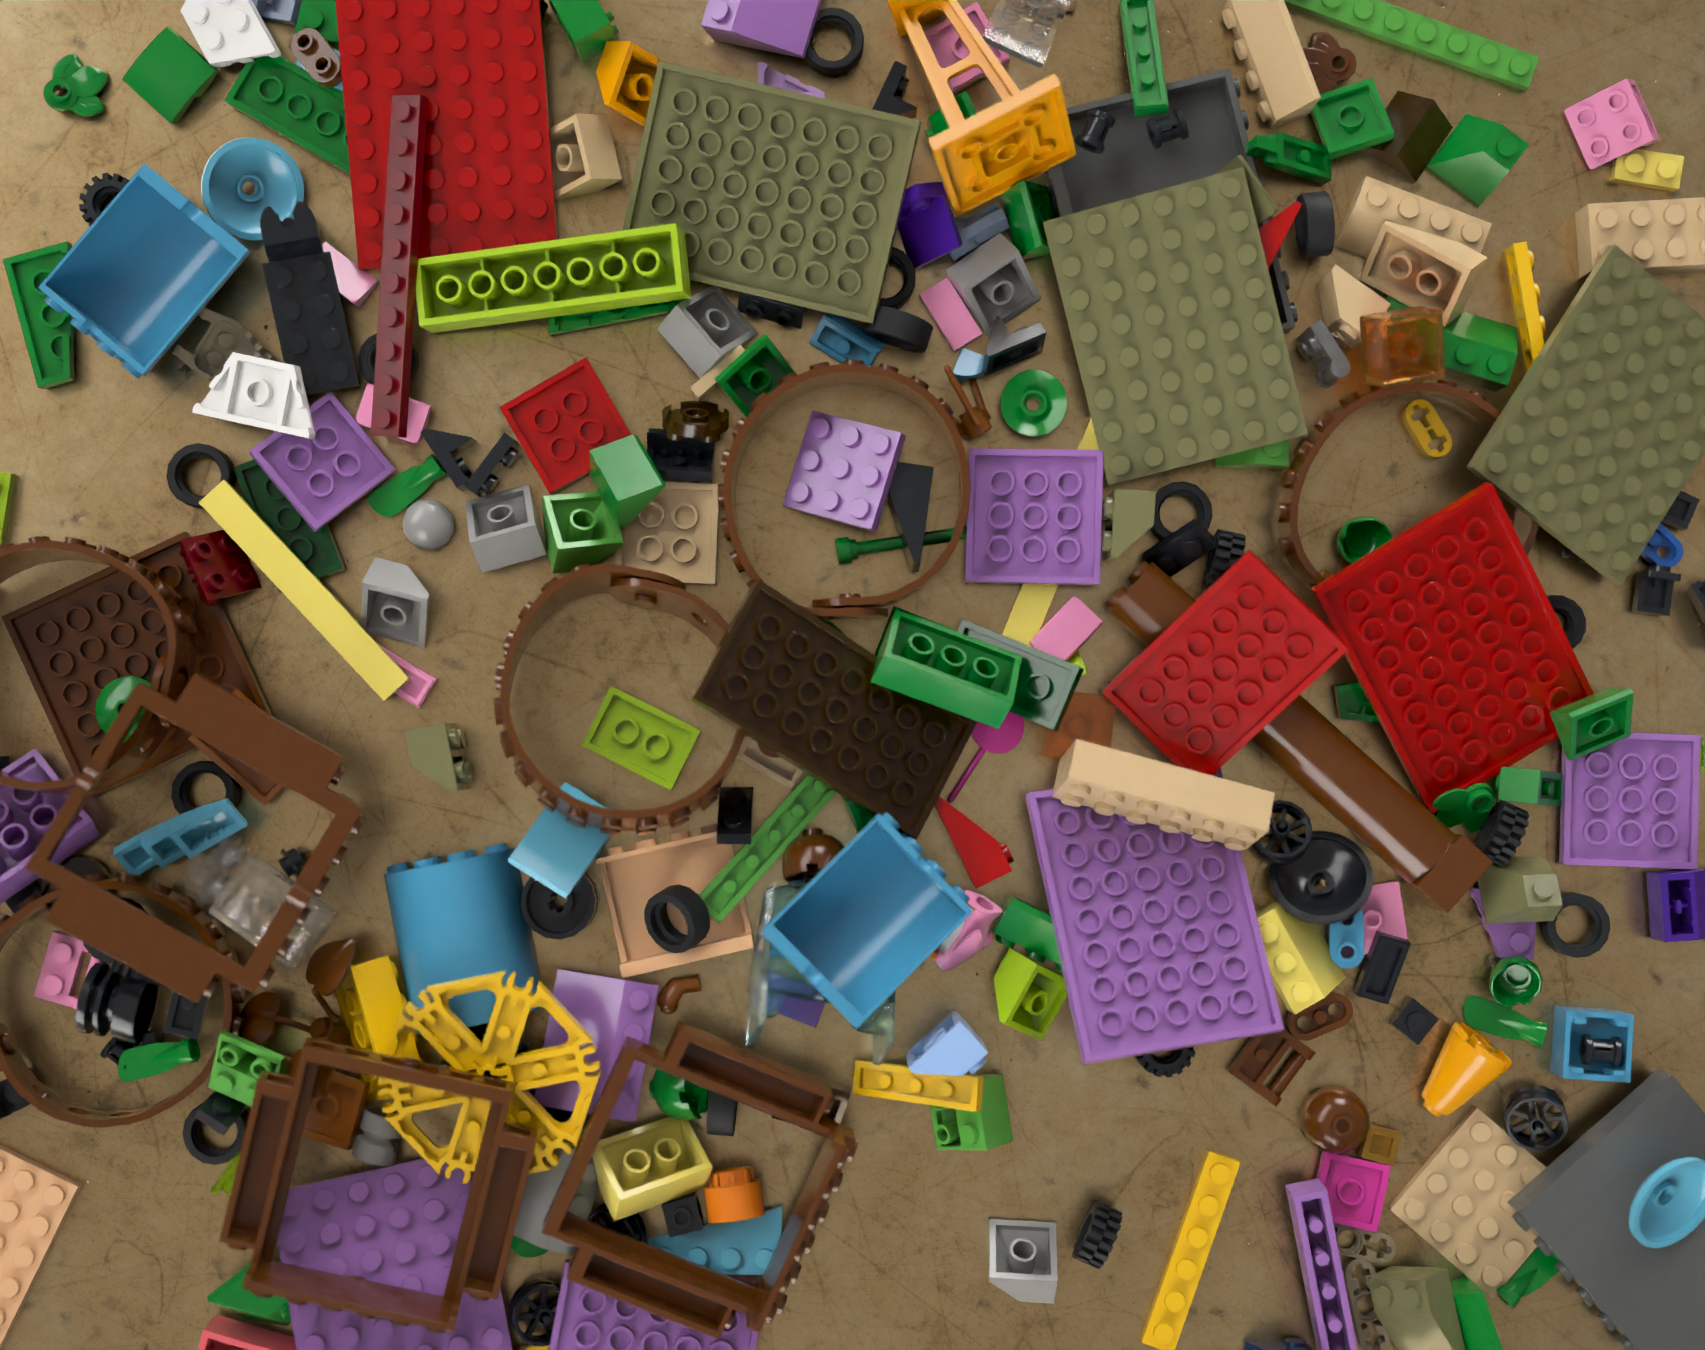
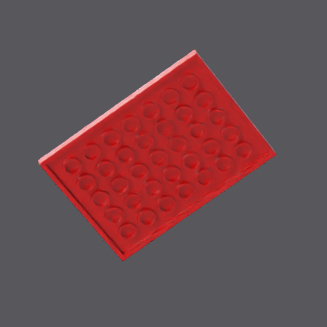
(485, 125)
(1455, 645)

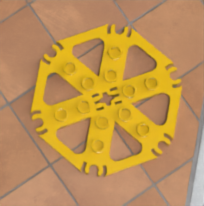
(499, 1046)

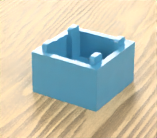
(1571, 1024)

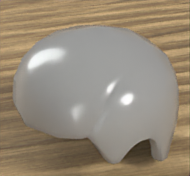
(428, 524)

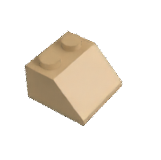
(583, 156)
(1343, 303)

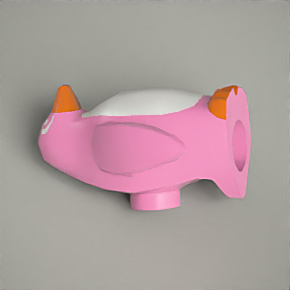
(969, 935)

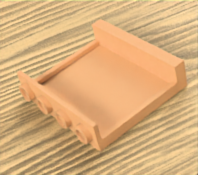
(640, 873)

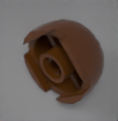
(809, 855)
(1334, 1119)

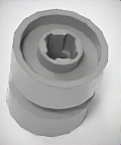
(378, 1140)

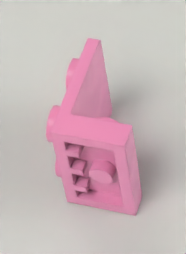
(1611, 123)

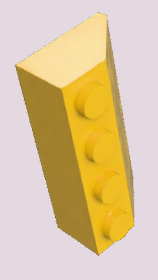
(371, 1009)

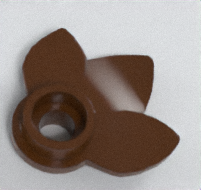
(1321, 58)

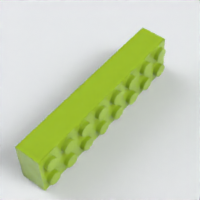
(553, 278)

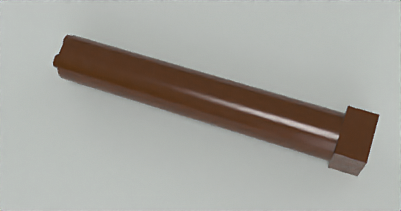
(1330, 767)

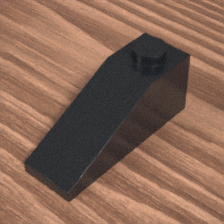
(909, 507)

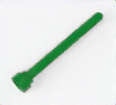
(850, 549)

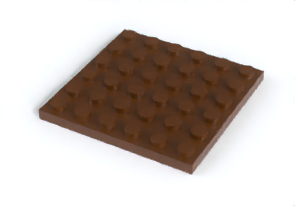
(114, 630)

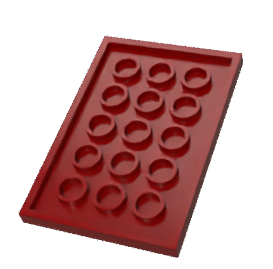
(1225, 667)

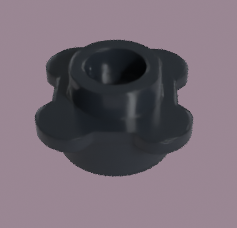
(292, 862)

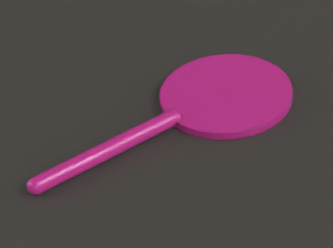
(993, 741)

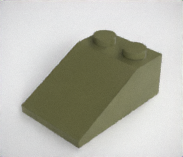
(1417, 1307)

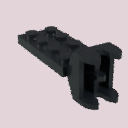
(306, 301)

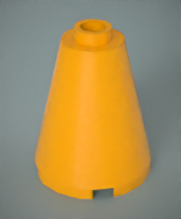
(1462, 1070)

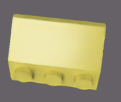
(1297, 958)
(650, 1166)

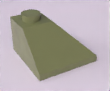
(1520, 891)

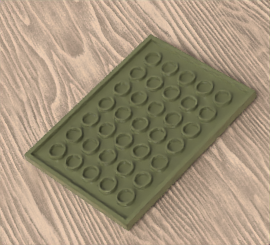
(774, 188)
(1175, 326)
(1605, 418)

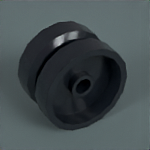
(558, 921)

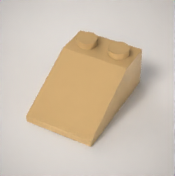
(1423, 269)

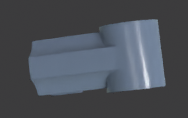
(979, 229)

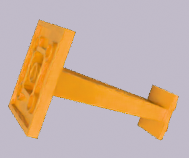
(1004, 142)

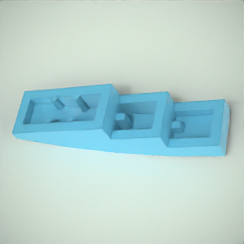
(180, 836)

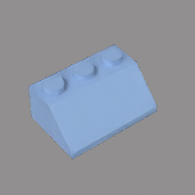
(948, 1049)

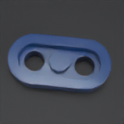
(1663, 538)

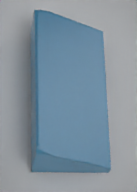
(845, 340)

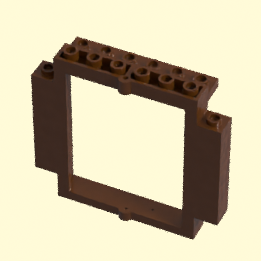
(142, 939)
(269, 1164)
(665, 1281)

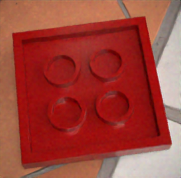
(563, 422)

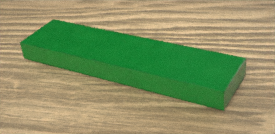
(1143, 57)

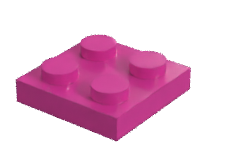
(1354, 1189)

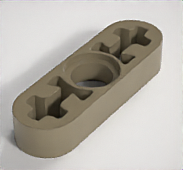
(1368, 1253)
(1362, 1330)

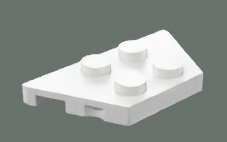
(229, 31)
(259, 395)

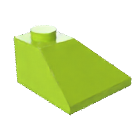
(1028, 994)

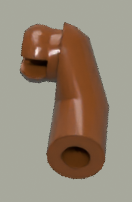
(673, 991)

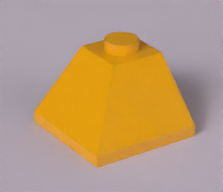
(627, 78)

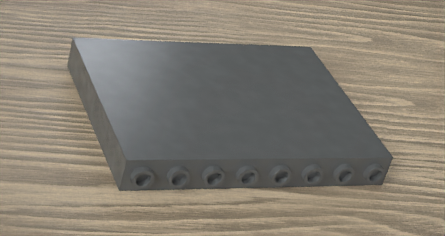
(1135, 167)
(1583, 1219)

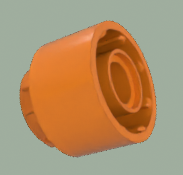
(733, 1195)

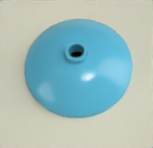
(273, 176)
(1669, 1203)

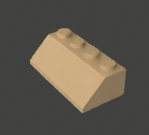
(1273, 59)
(1382, 202)

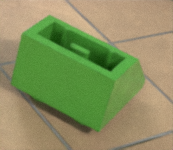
(240, 1064)
(975, 1130)

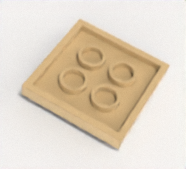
(675, 534)

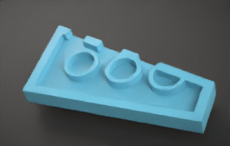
(728, 1247)

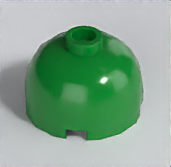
(678, 1097)

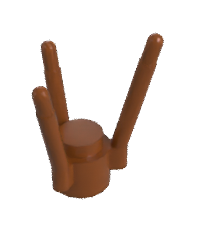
(973, 420)

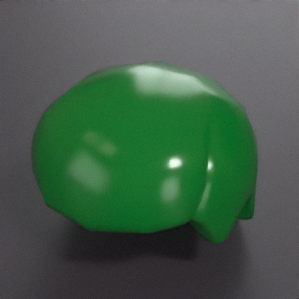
(1361, 537)
(1515, 981)

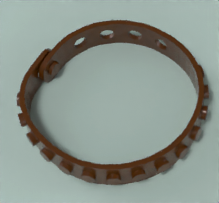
(1293, 477)
(10, 1057)

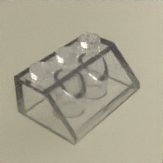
(253, 901)

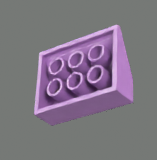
(763, 24)
(25, 820)
(609, 1013)

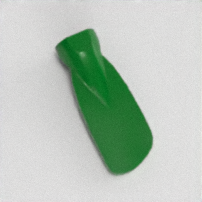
(406, 487)
(1502, 1022)
(156, 1058)
(1529, 1277)

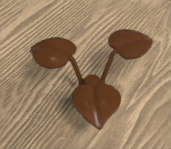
(327, 972)

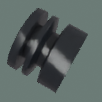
(115, 1004)

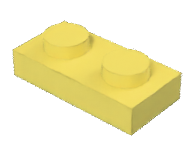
(1648, 170)

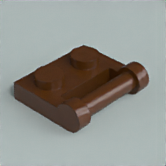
(1260, 1058)

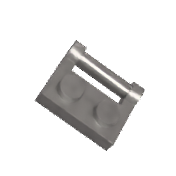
(1325, 354)

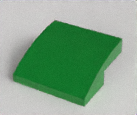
(170, 74)

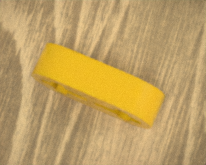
(1433, 425)

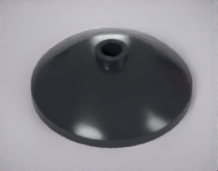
(1329, 862)

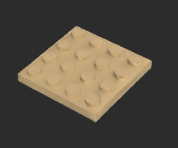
(1463, 1197)

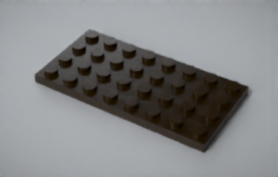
(814, 704)

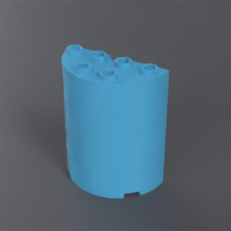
(143, 271)
(868, 919)
(461, 924)

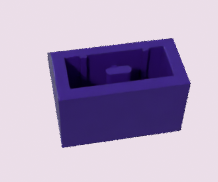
(1676, 904)

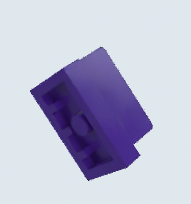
(927, 223)

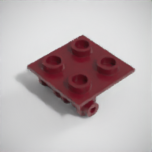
(218, 566)

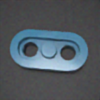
(1347, 935)

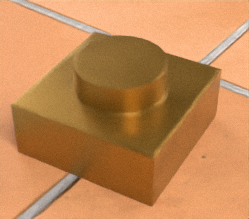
(1380, 1145)

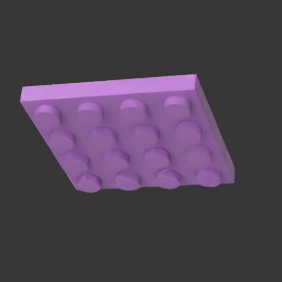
(1034, 516)
(1632, 803)

